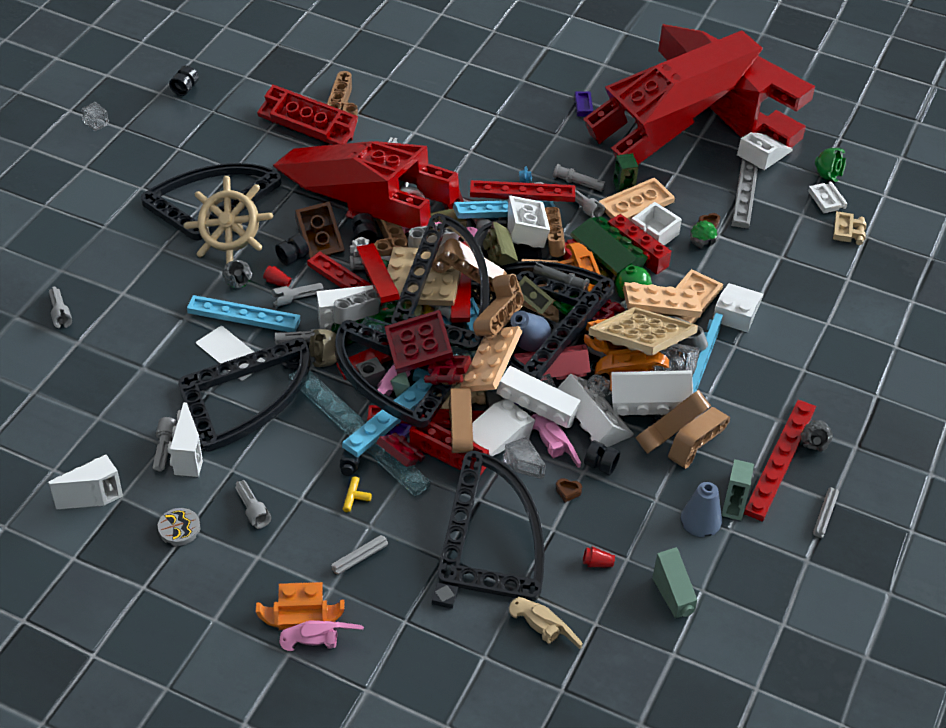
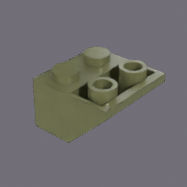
(499, 245)

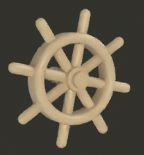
(228, 220)

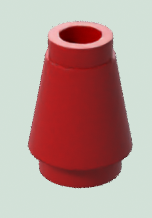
(276, 276)
(597, 558)

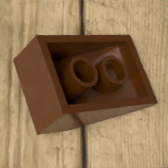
(319, 229)

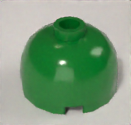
(831, 164)
(629, 275)

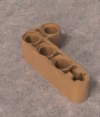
(341, 92)
(556, 236)
(393, 237)
(460, 257)
(500, 311)
(461, 420)
(673, 421)
(696, 435)

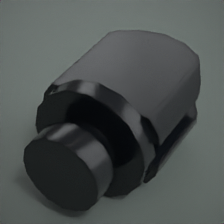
(349, 463)

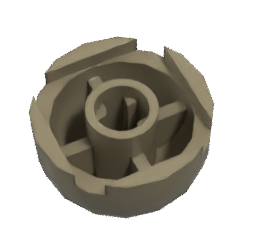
(323, 347)

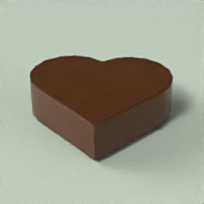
(712, 218)
(568, 489)

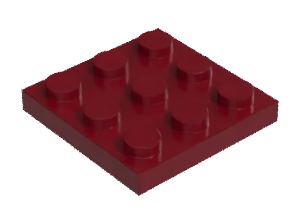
(418, 341)

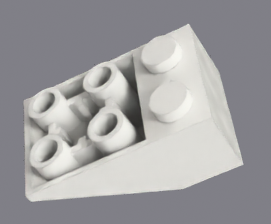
(762, 150)
(185, 446)
(87, 485)

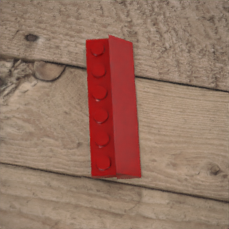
(308, 116)

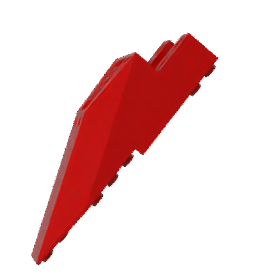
(671, 94)
(742, 103)
(369, 176)

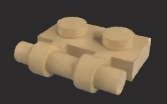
(844, 227)

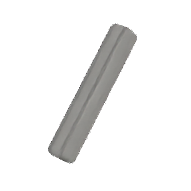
(825, 513)
(359, 554)

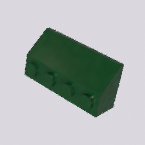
(608, 245)

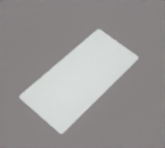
(225, 347)

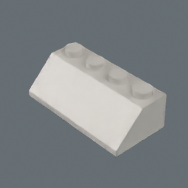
(649, 391)
(538, 397)
(595, 413)

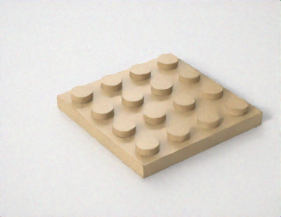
(439, 288)
(642, 330)

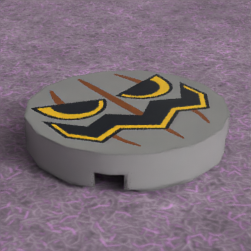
(179, 526)

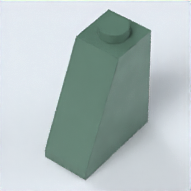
(738, 489)
(674, 583)

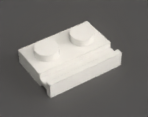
(827, 197)

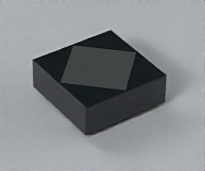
(444, 595)

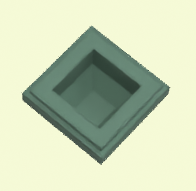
(400, 383)

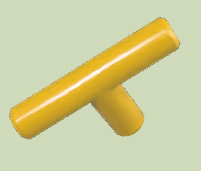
(354, 494)

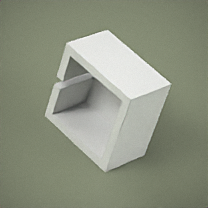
(658, 223)

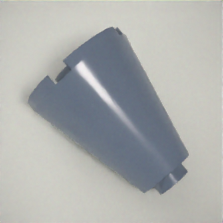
(534, 330)
(703, 511)

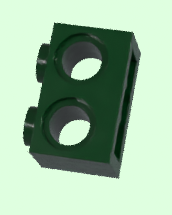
(625, 172)

